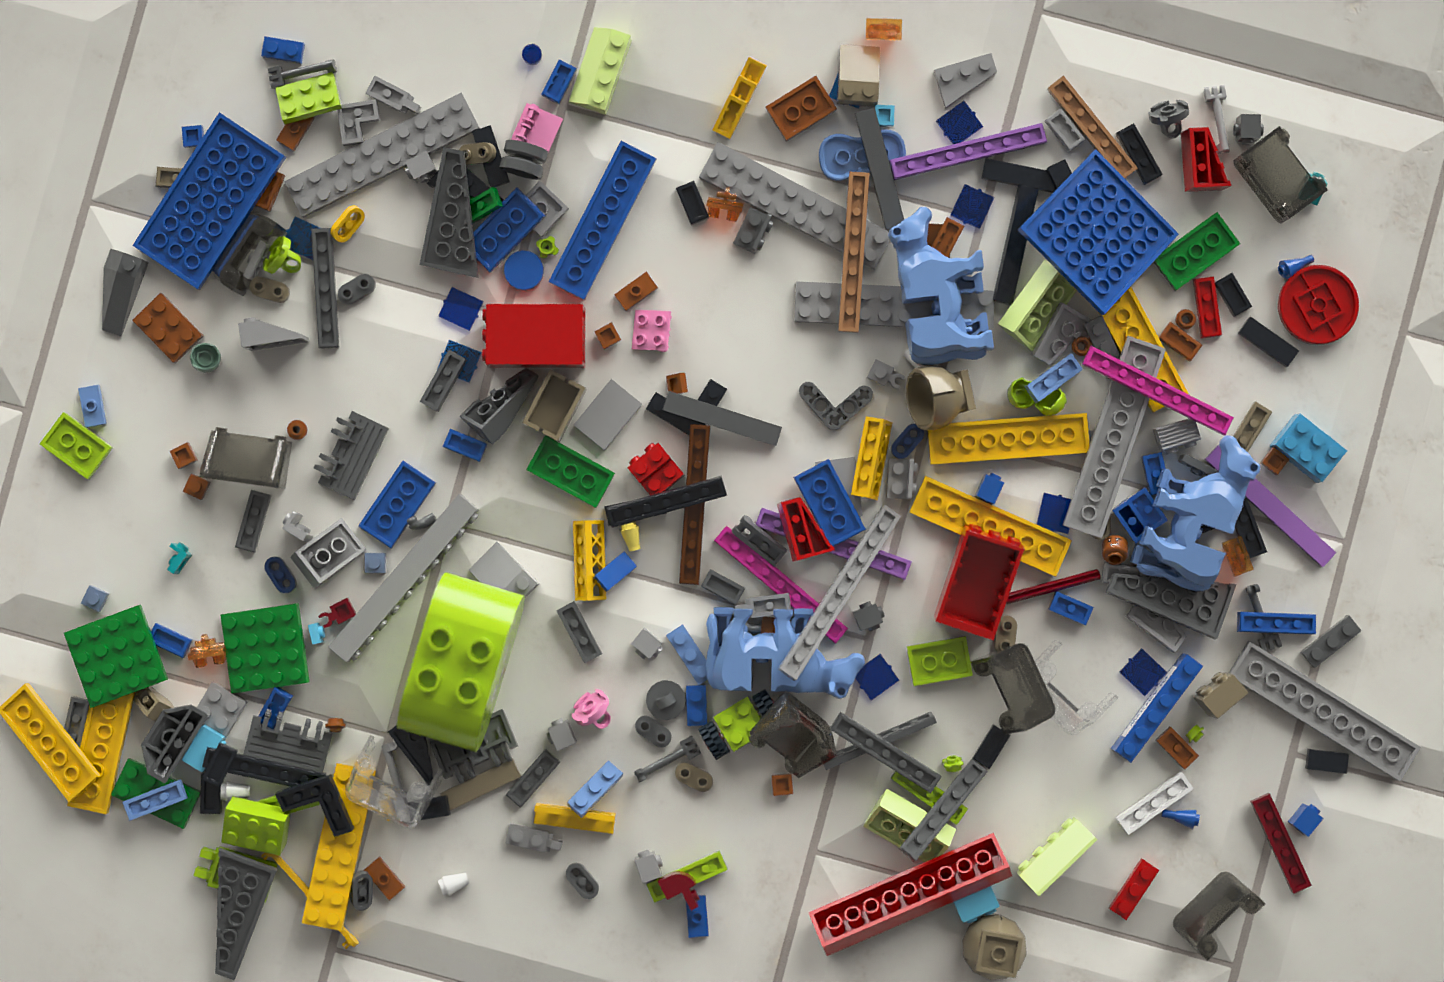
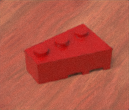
(1200, 161)
(801, 530)

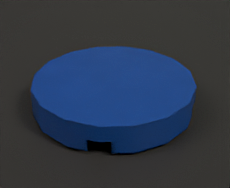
(523, 270)

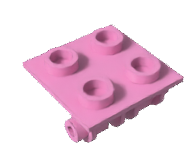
(537, 127)
(651, 330)

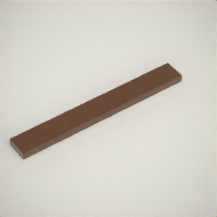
(694, 514)

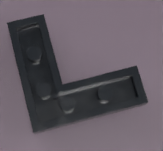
(711, 394)
(1248, 530)
(321, 790)

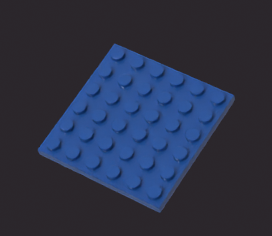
(1098, 232)

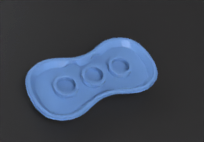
(846, 154)

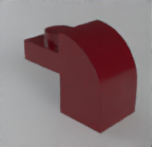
(677, 883)

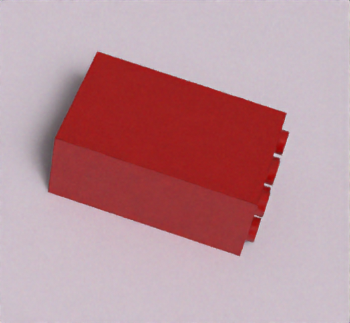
(534, 335)
(979, 581)

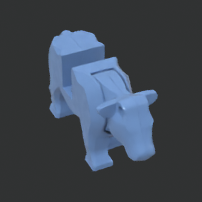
(932, 276)
(1209, 501)
(733, 650)

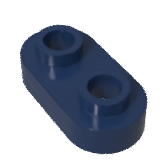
(908, 442)
(280, 575)

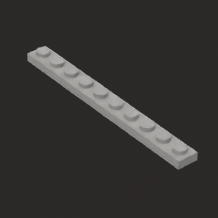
(839, 593)

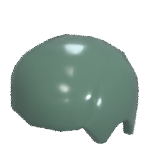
(205, 357)

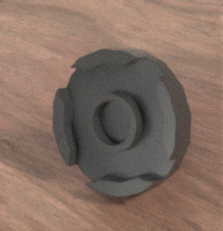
(1167, 114)
(665, 700)

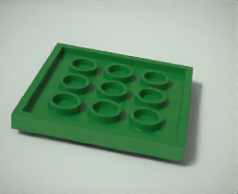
(265, 648)
(115, 656)

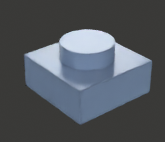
(375, 562)
(94, 598)

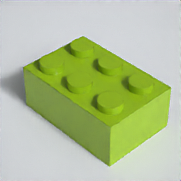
(255, 826)

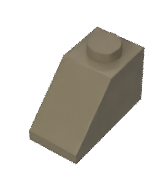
(151, 702)

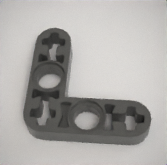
(831, 410)

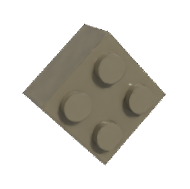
(1220, 694)

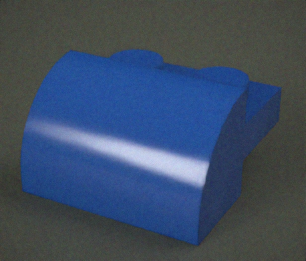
(1139, 512)

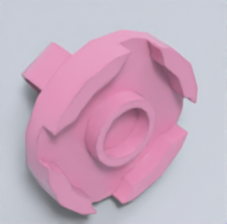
(591, 708)

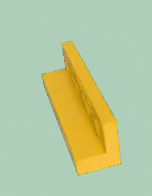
(871, 458)
(585, 560)
(565, 817)

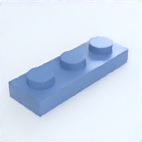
(1053, 378)
(689, 653)
(595, 789)
(155, 800)

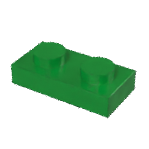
(485, 204)

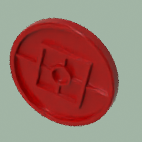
(1318, 304)

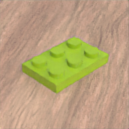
(308, 98)
(76, 445)
(939, 661)

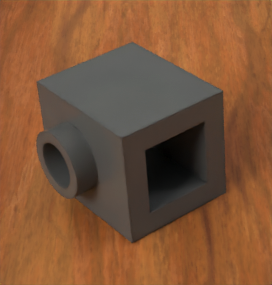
(1248, 128)
(869, 616)

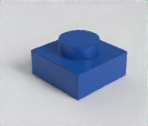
(192, 135)

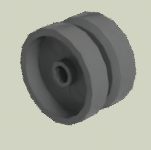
(523, 159)

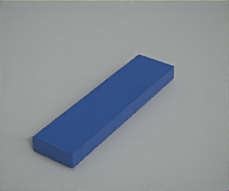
(1276, 623)

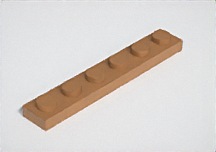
(1091, 126)

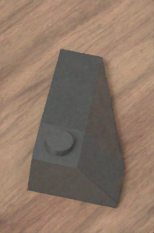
(120, 287)
(496, 412)

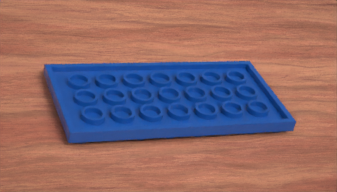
(209, 201)

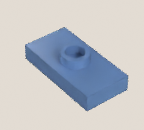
(92, 406)

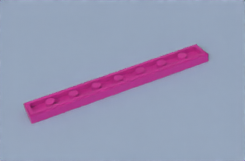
(1157, 390)
(773, 577)

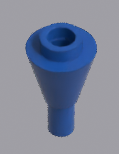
(1288, 268)
(1185, 817)

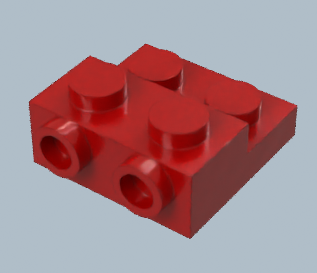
(655, 469)

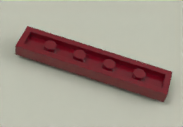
(1280, 843)

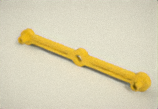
(350, 939)

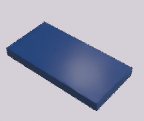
(505, 229)
(829, 503)
(396, 504)

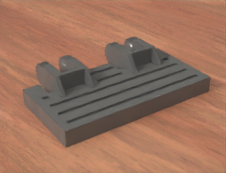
(354, 456)
(496, 736)
(287, 745)

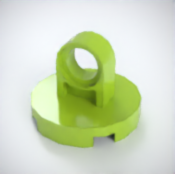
(280, 256)

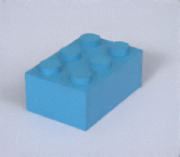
(1308, 448)

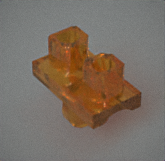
(883, 29)
(715, 204)
(1237, 556)
(207, 648)

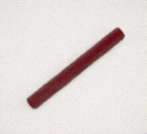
(1053, 586)

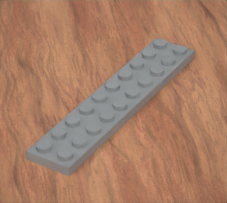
(381, 155)
(788, 201)
(879, 305)
(1112, 444)
(1324, 711)

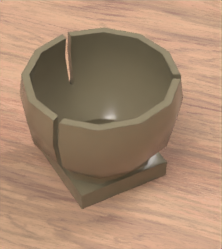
(937, 396)
(994, 947)

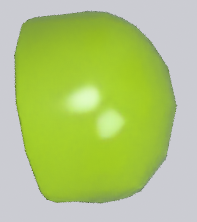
(1018, 394)
(1052, 403)

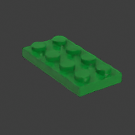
(1196, 251)
(570, 471)
(135, 782)

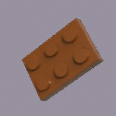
(801, 108)
(167, 327)

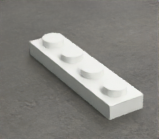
(1154, 803)

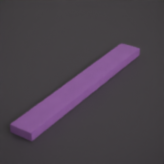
(968, 151)
(1282, 517)
(882, 562)

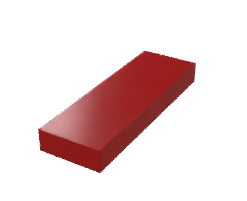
(1207, 307)

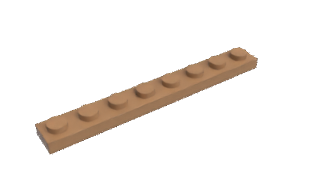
(853, 252)

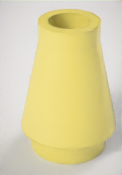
(631, 535)

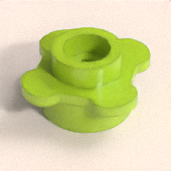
(543, 243)
(1195, 734)
(952, 763)

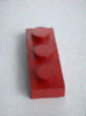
(1133, 889)

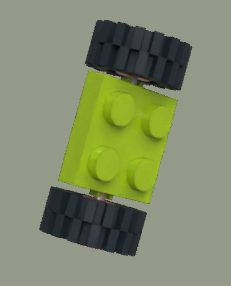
(735, 724)

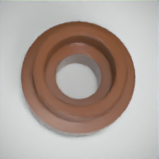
(1191, 319)
(1081, 339)
(303, 429)
(335, 724)

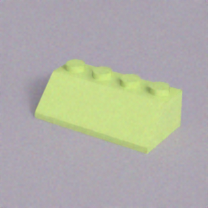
(600, 69)
(1036, 305)
(897, 818)
(1056, 856)

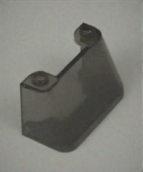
(1278, 176)
(227, 267)
(246, 459)
(1019, 686)
(795, 734)
(1211, 909)

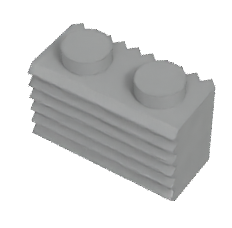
(1176, 435)

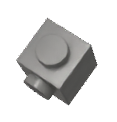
(420, 168)
(647, 644)
(561, 734)
(648, 865)

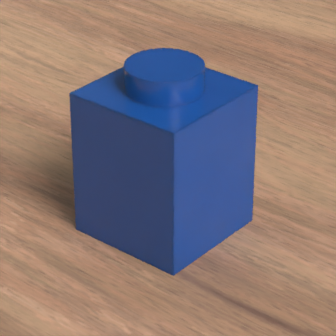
(989, 488)
(1306, 819)

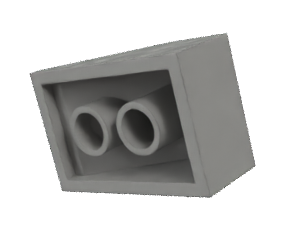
(262, 335)
(327, 553)
(503, 571)

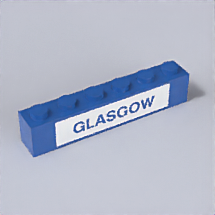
(1157, 707)

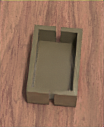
(554, 405)

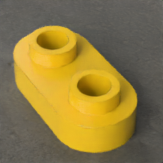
(347, 223)

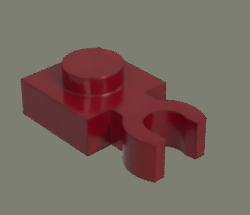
(340, 612)

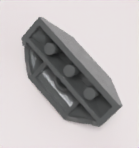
(170, 739)

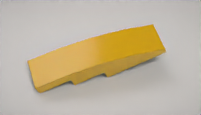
(739, 97)

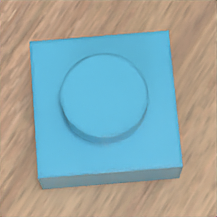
(885, 115)
(316, 632)

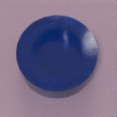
(532, 54)

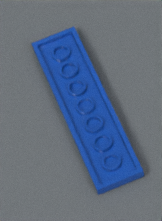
(602, 220)

